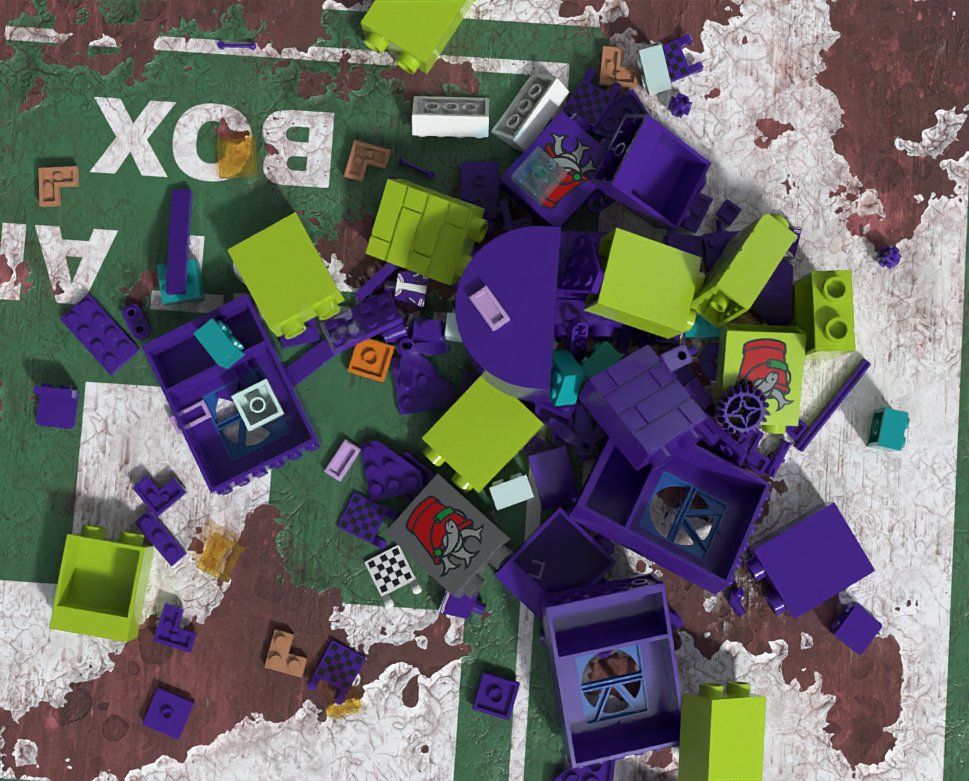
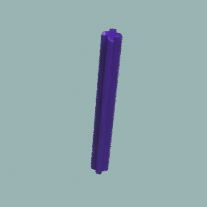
(832, 405)

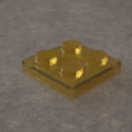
(237, 158)

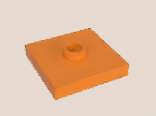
(371, 359)

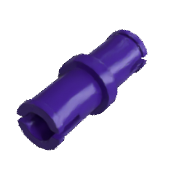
(777, 457)

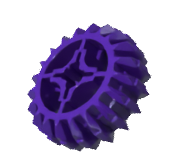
(746, 424)

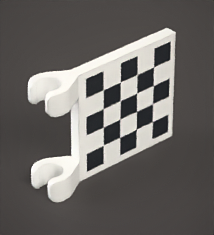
(391, 572)

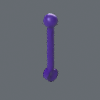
(221, 45)
(431, 174)

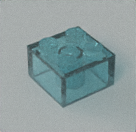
(539, 175)

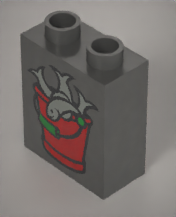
(450, 538)

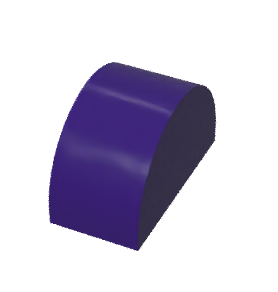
(523, 278)

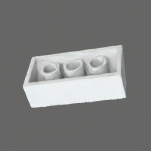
(530, 111)
(450, 116)

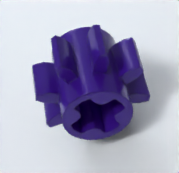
(679, 105)
(888, 256)

